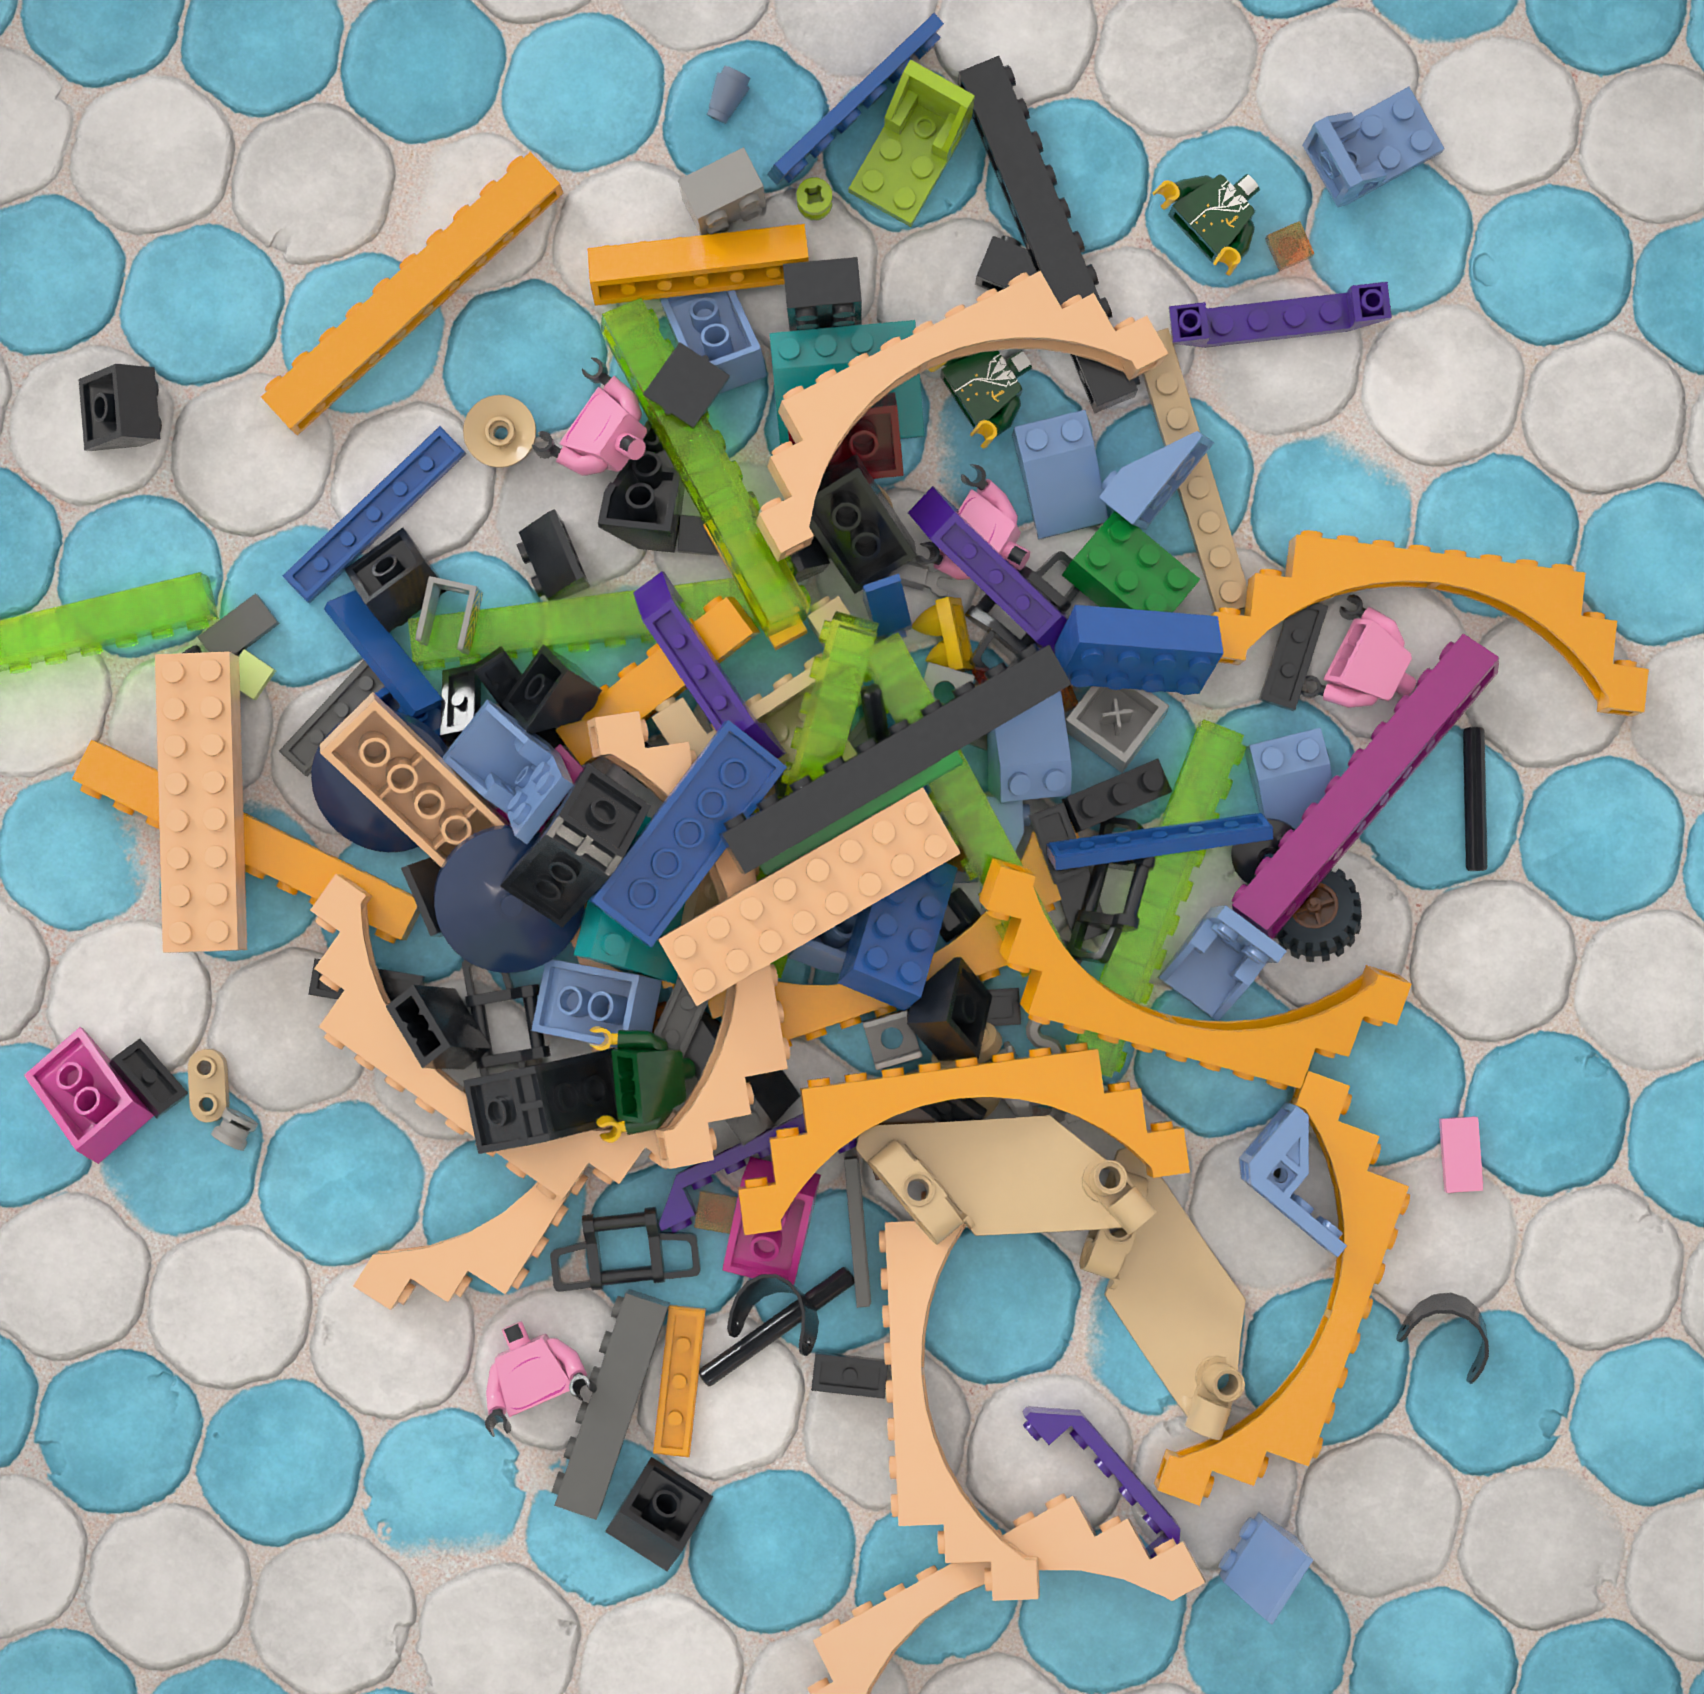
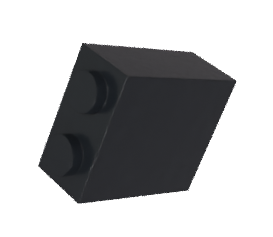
(438, 1027)

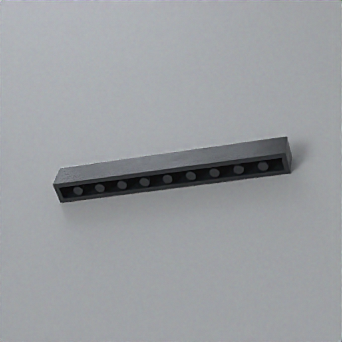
(1039, 211)
(893, 759)

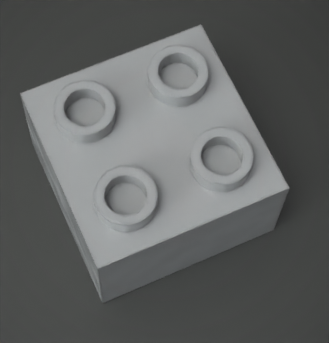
(723, 193)
(1116, 722)

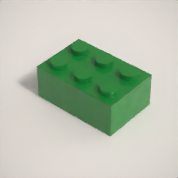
(1129, 570)

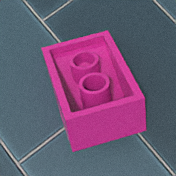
(87, 1097)
(771, 1251)

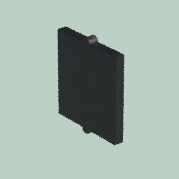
(686, 385)

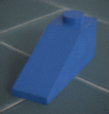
(887, 606)

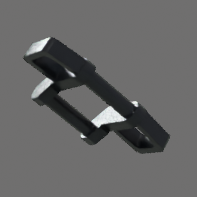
(980, 617)
(1114, 923)
(478, 1011)
(599, 1278)

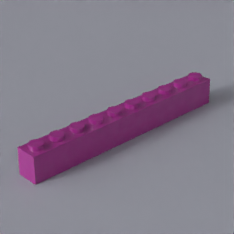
(1366, 786)

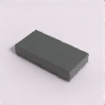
(239, 627)

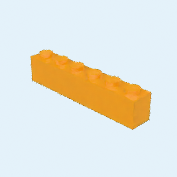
(694, 264)
(646, 685)

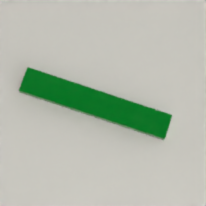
(871, 808)

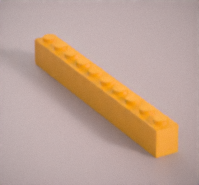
(412, 293)
(266, 847)

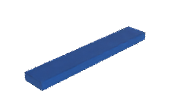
(374, 514)
(1159, 841)

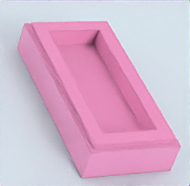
(1461, 1154)

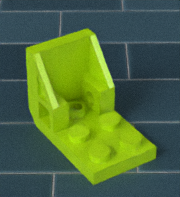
(915, 143)

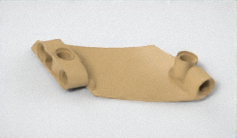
(1001, 1177)
(1173, 1301)

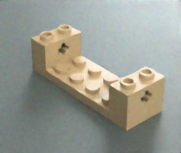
(680, 724)

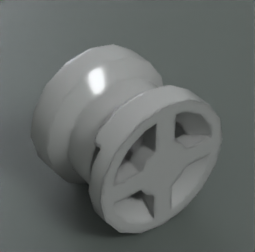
(234, 1129)

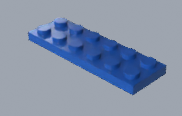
(865, 93)
(684, 833)

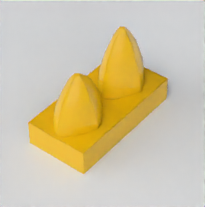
(949, 621)

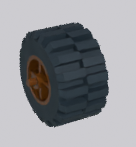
(1324, 920)

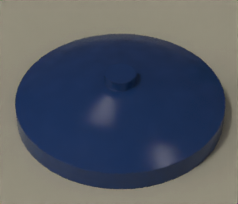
(352, 811)
(485, 920)

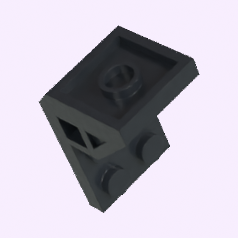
(577, 847)
(541, 1101)

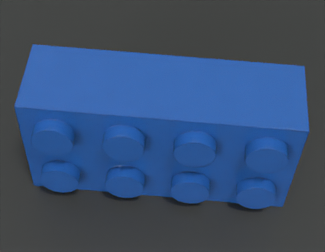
(1139, 649)
(897, 940)

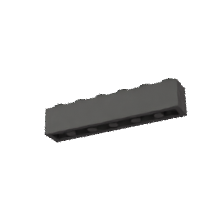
(611, 1407)

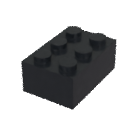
(823, 294)
(859, 525)

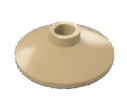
(487, 418)

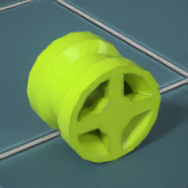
(813, 206)

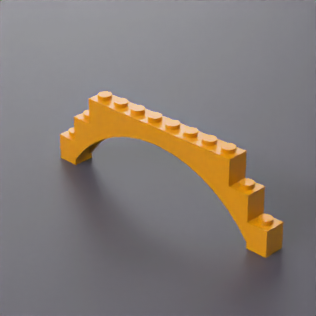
(1536, 596)
(814, 1007)
(1265, 1047)
(846, 1109)
(1295, 1413)

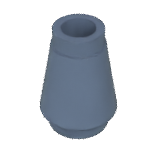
(727, 93)

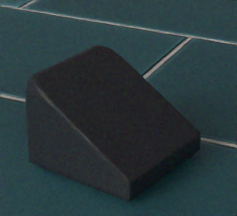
(958, 915)

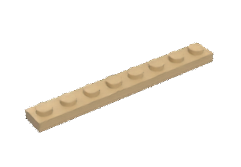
(1199, 490)

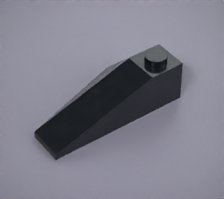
(645, 500)
(771, 1090)

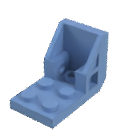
(1372, 147)
(510, 768)
(1219, 961)
(1286, 1146)

